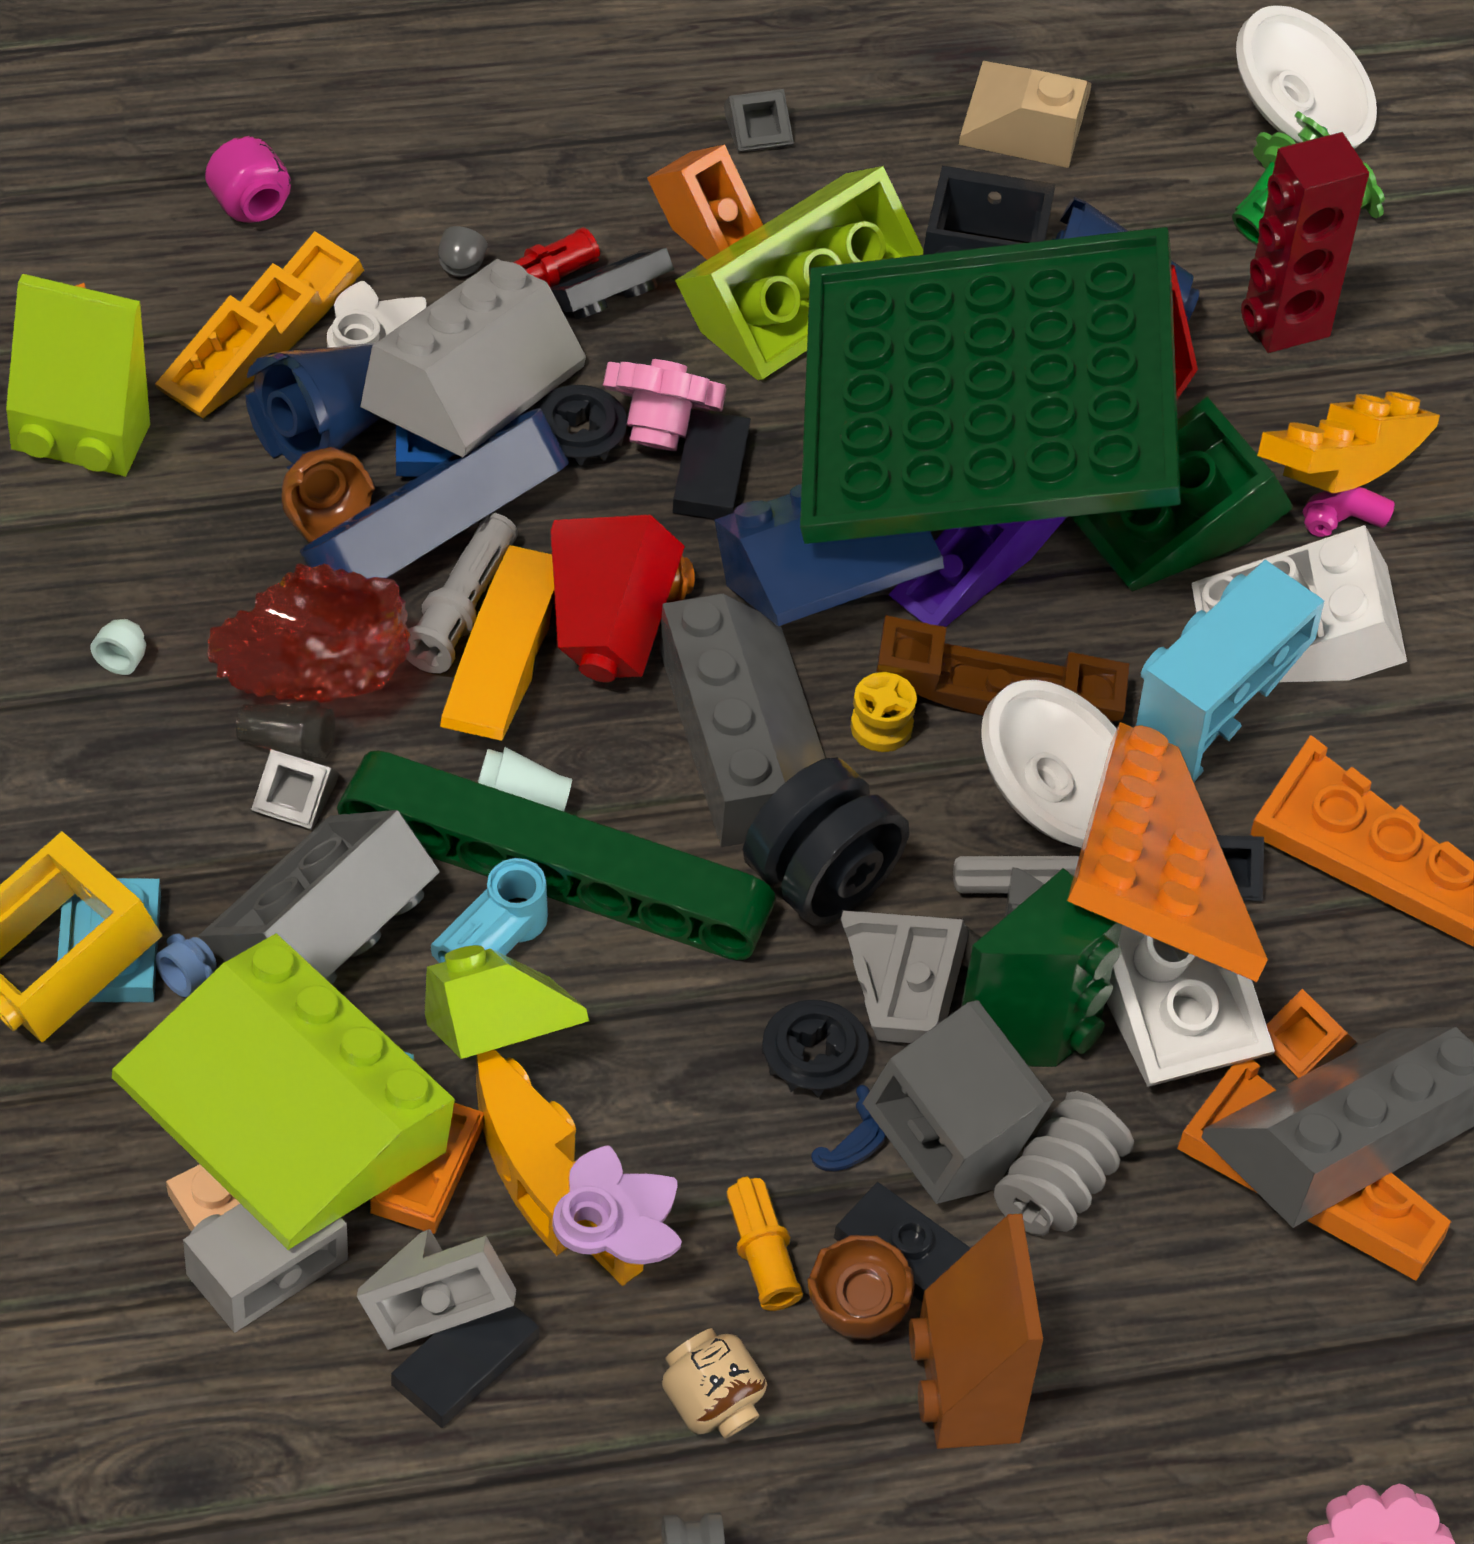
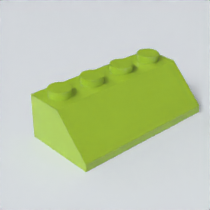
(757, 290)

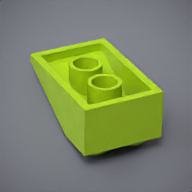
(77, 376)

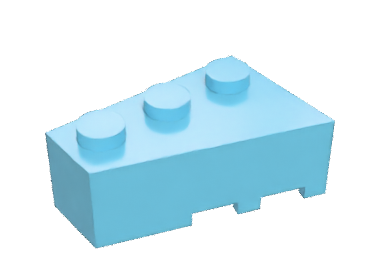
(1226, 659)

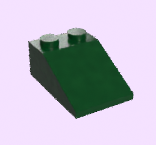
(1224, 505)

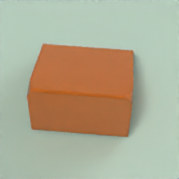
(1307, 1035)

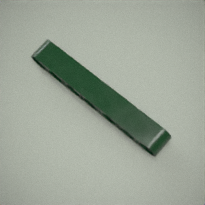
(580, 859)

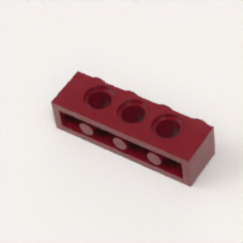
(1304, 242)

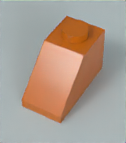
(705, 200)

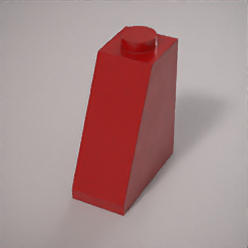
(611, 590)

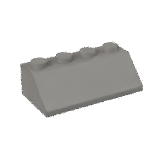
(473, 359)

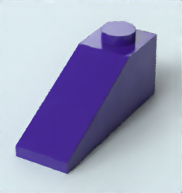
(974, 564)

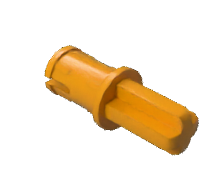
(763, 1244)

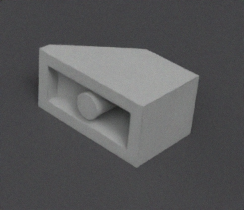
(249, 1271)

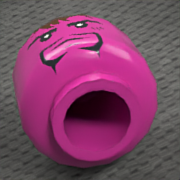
(248, 179)

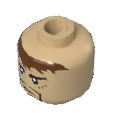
(714, 1383)

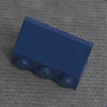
(791, 579)

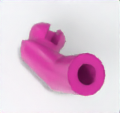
(1327, 509)

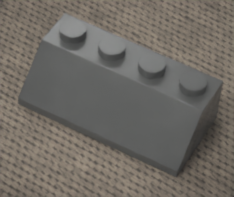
(736, 706)
(1351, 1120)

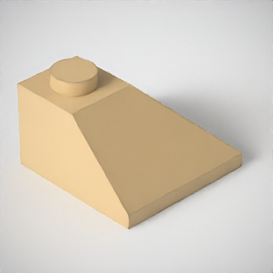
(1025, 113)

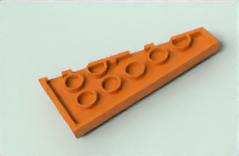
(1157, 859)

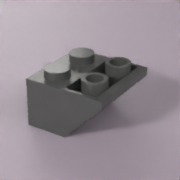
(958, 1104)

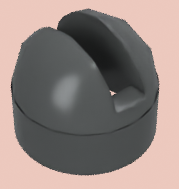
(461, 251)

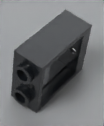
(965, 206)

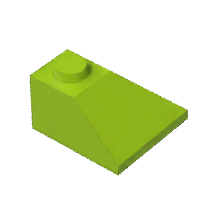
(492, 1001)

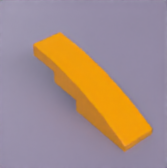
(266, 321)
(502, 646)

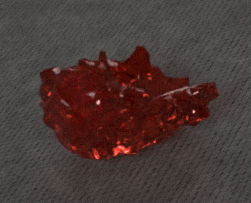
(315, 637)

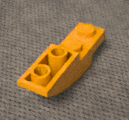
(1353, 443)
(532, 1150)

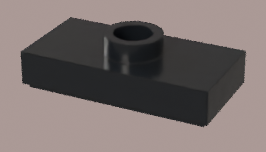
(922, 1241)

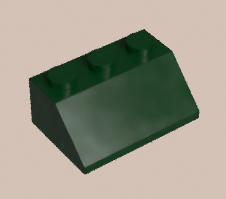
(1046, 974)

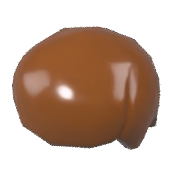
(325, 491)
(861, 1286)

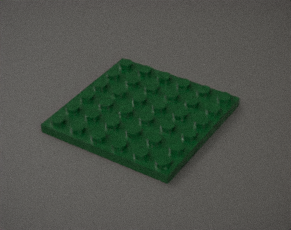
(990, 387)

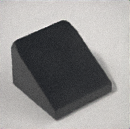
(1246, 863)

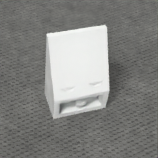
(1359, 613)

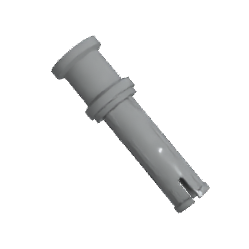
(451, 609)

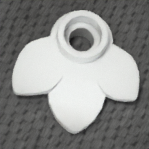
(365, 318)

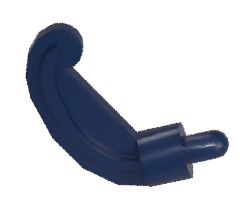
(857, 1145)

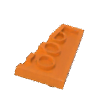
(1360, 839)
(1380, 1219)

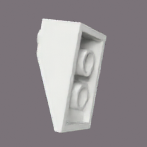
(1183, 1011)

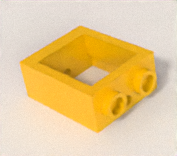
(95, 961)

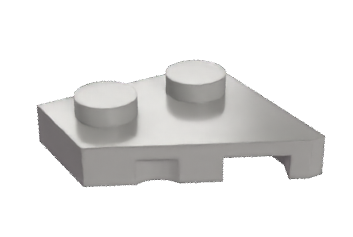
(905, 969)

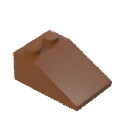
(980, 1342)

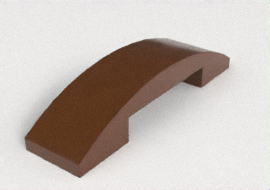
(973, 677)

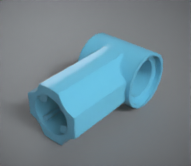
(494, 920)

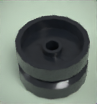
(825, 841)

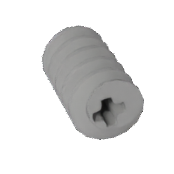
(1064, 1165)

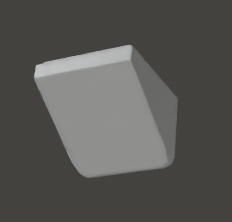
(294, 789)

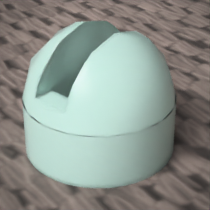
(119, 646)

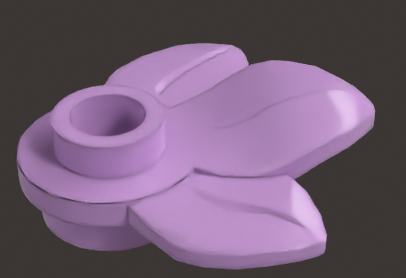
(623, 1206)

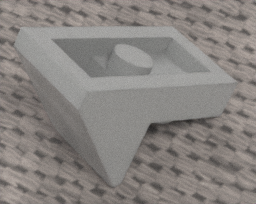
(435, 1289)

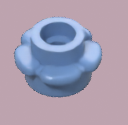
(185, 964)

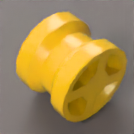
(872, 699)

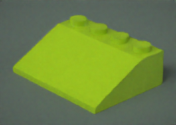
(287, 1092)

